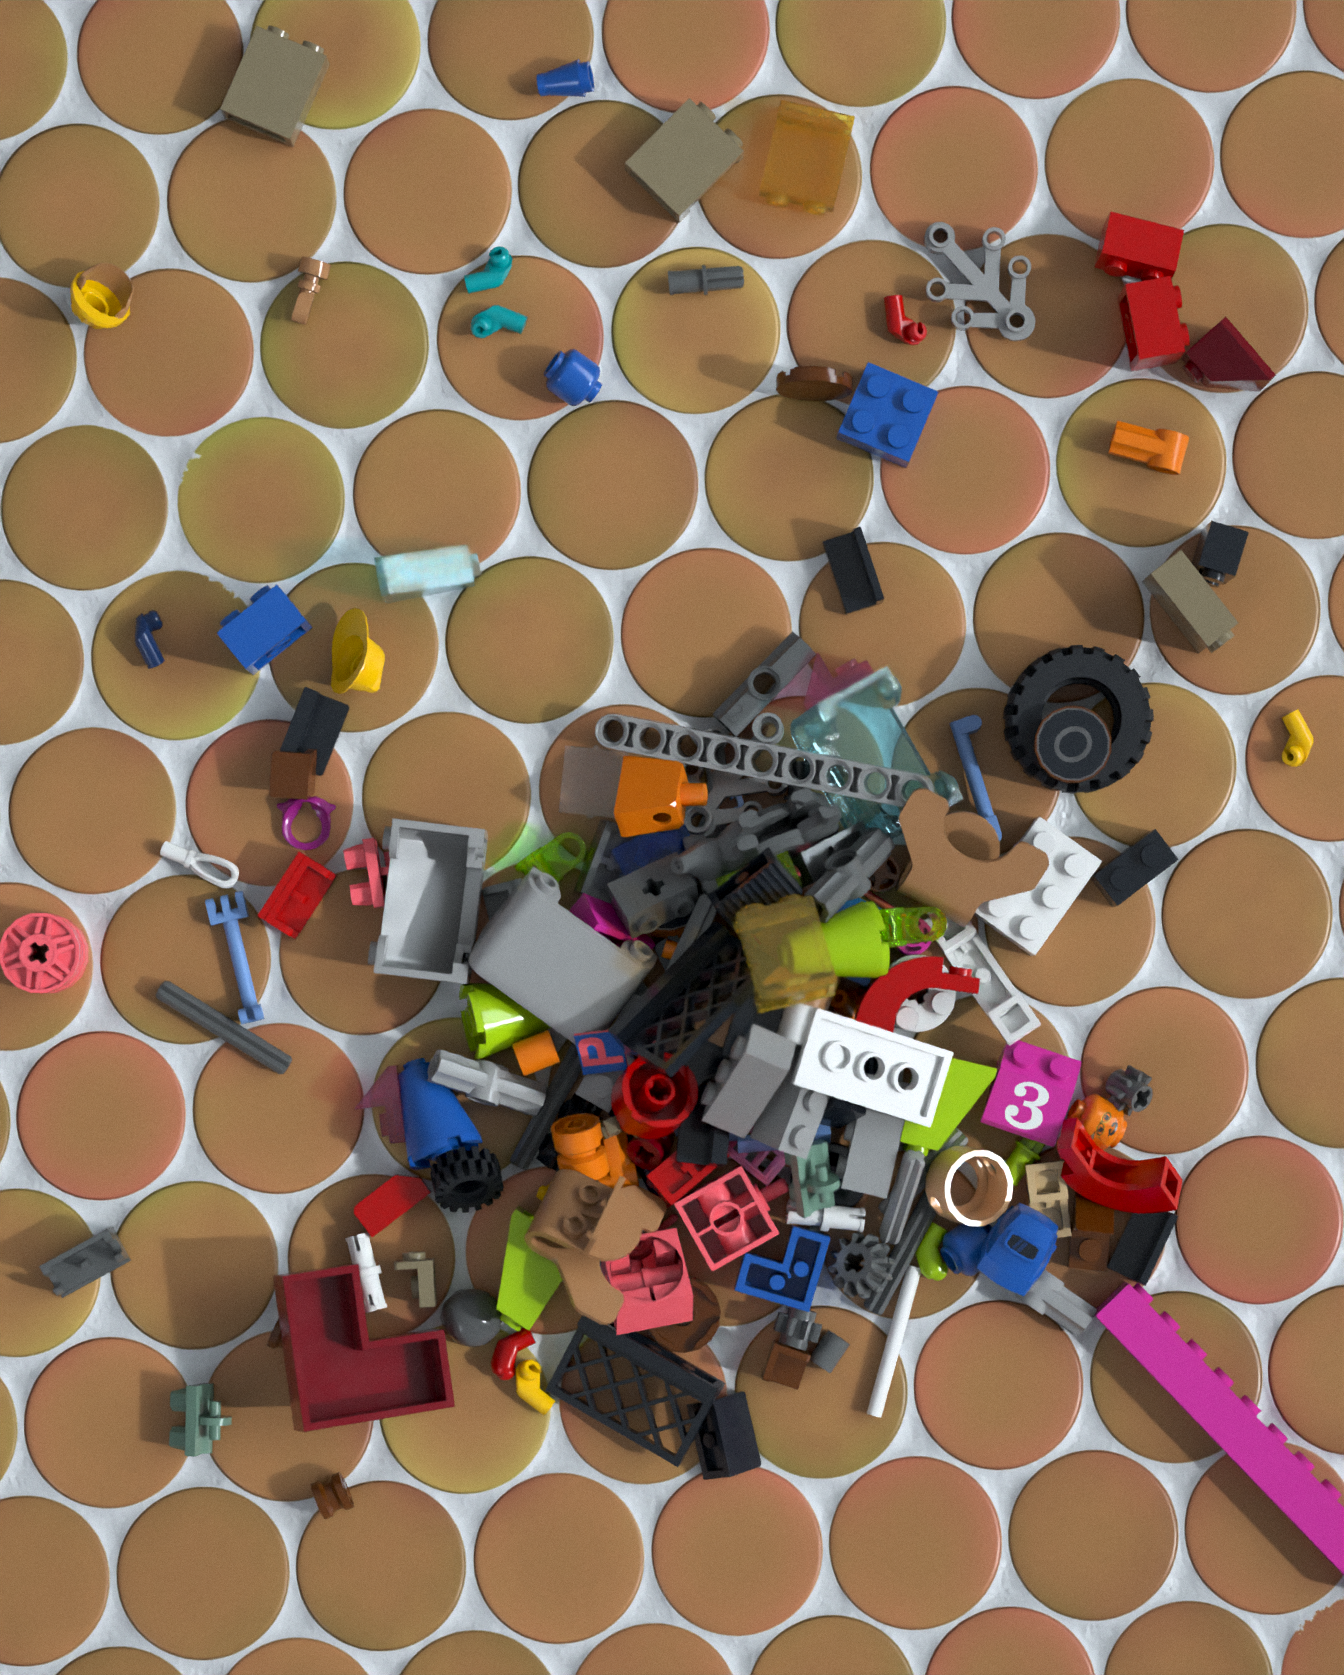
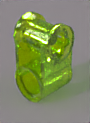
(549, 859)
(903, 927)

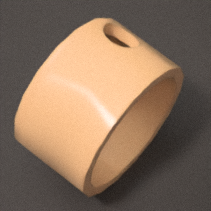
(992, 1190)

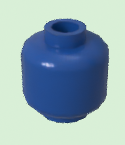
(573, 377)
(963, 1248)

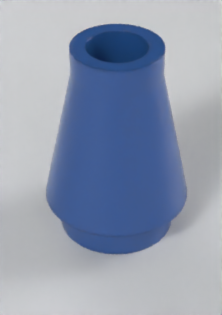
(570, 79)

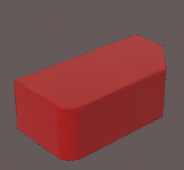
(390, 1202)

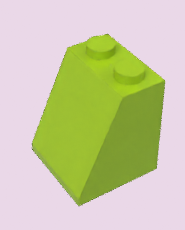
(960, 1091)
(526, 1277)

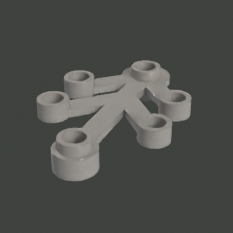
(983, 286)
(731, 784)

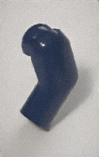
(144, 638)

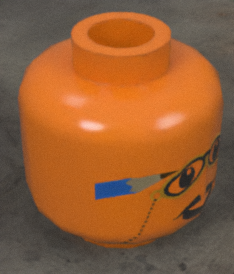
(1100, 1120)

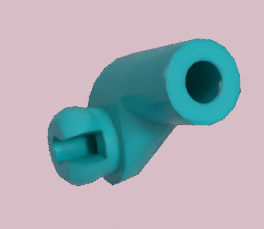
(493, 273)
(496, 318)

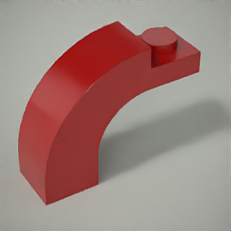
(889, 991)
(1113, 1181)

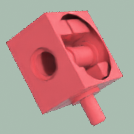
(729, 1215)
(652, 1283)

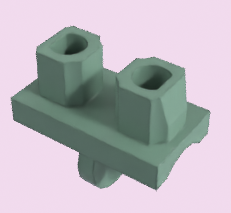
(812, 1180)
(202, 1419)

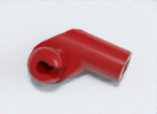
(900, 325)

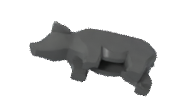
(781, 827)

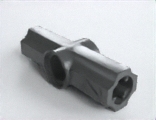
(782, 666)
(850, 872)

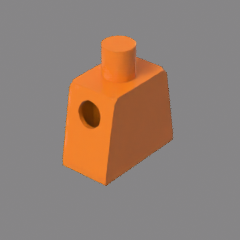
(654, 796)

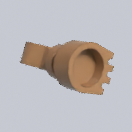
(309, 286)

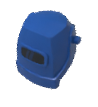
(1018, 1248)

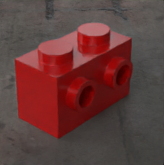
(1138, 248)

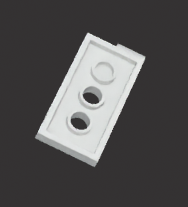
(836, 1055)

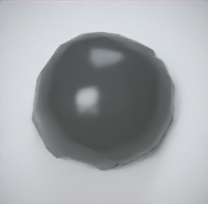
(471, 1317)

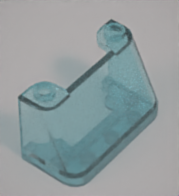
(866, 729)

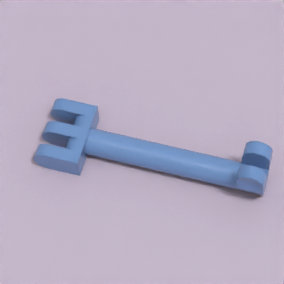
(961, 730)
(229, 917)

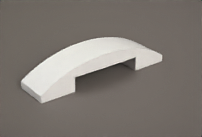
(996, 993)

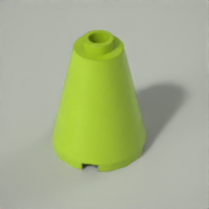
(856, 942)
(495, 1020)

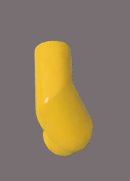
(1299, 742)
(528, 1386)

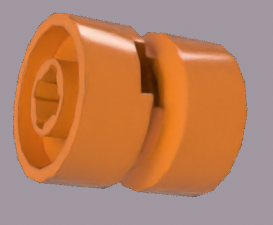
(579, 1145)

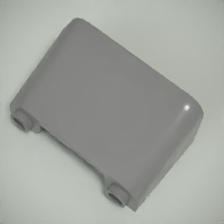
(430, 901)
(557, 961)

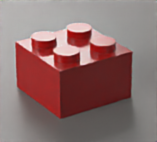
(1152, 323)

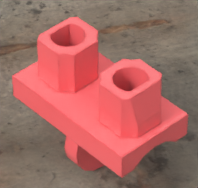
(367, 856)

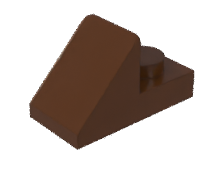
(1091, 1235)

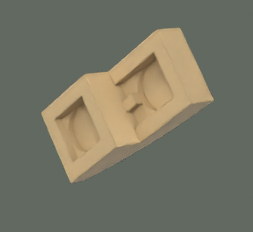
(1049, 1193)

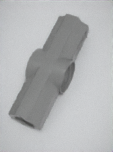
(486, 1082)
(1059, 1303)

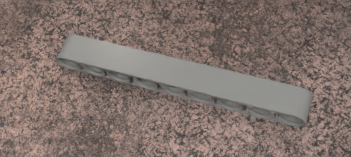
(745, 755)

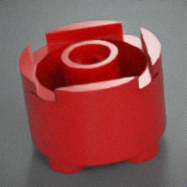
(642, 1113)

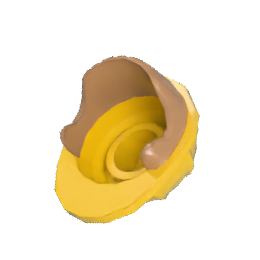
(101, 296)

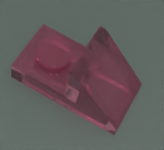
(823, 685)
(387, 1093)

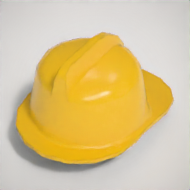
(355, 657)

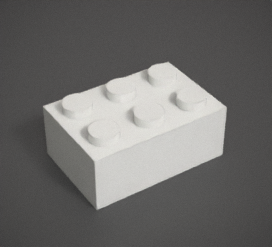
(1033, 915)

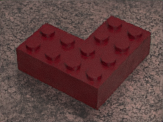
(339, 1372)

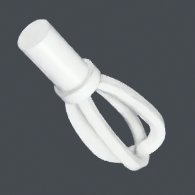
(189, 860)

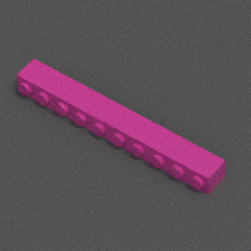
(1227, 1418)

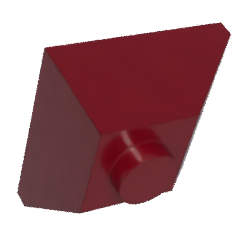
(1226, 361)

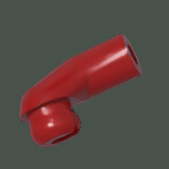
(506, 1351)

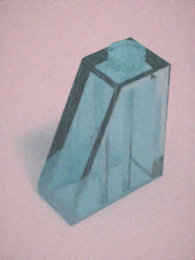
(426, 572)

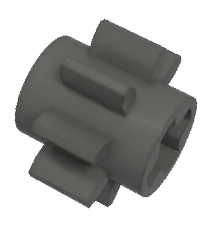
(1129, 1090)
(797, 1328)

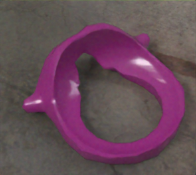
(290, 810)

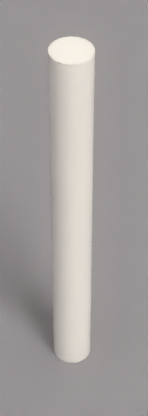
(894, 1341)

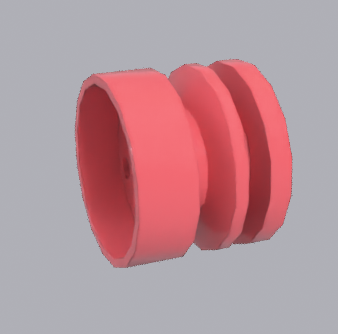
(65, 957)

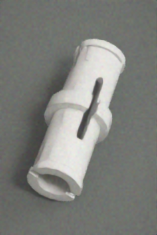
(833, 1217)
(362, 1254)

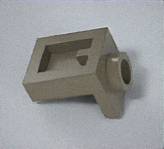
(424, 1284)

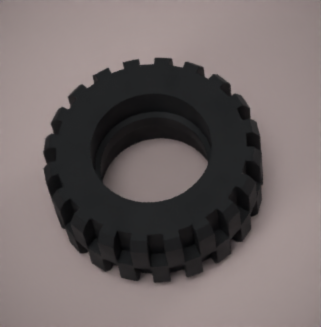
(1086, 667)

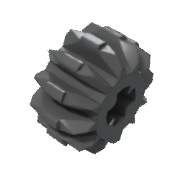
(848, 1264)

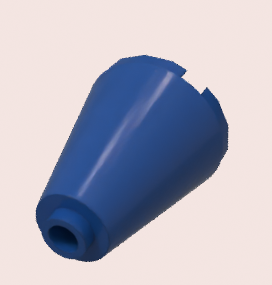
(431, 1117)

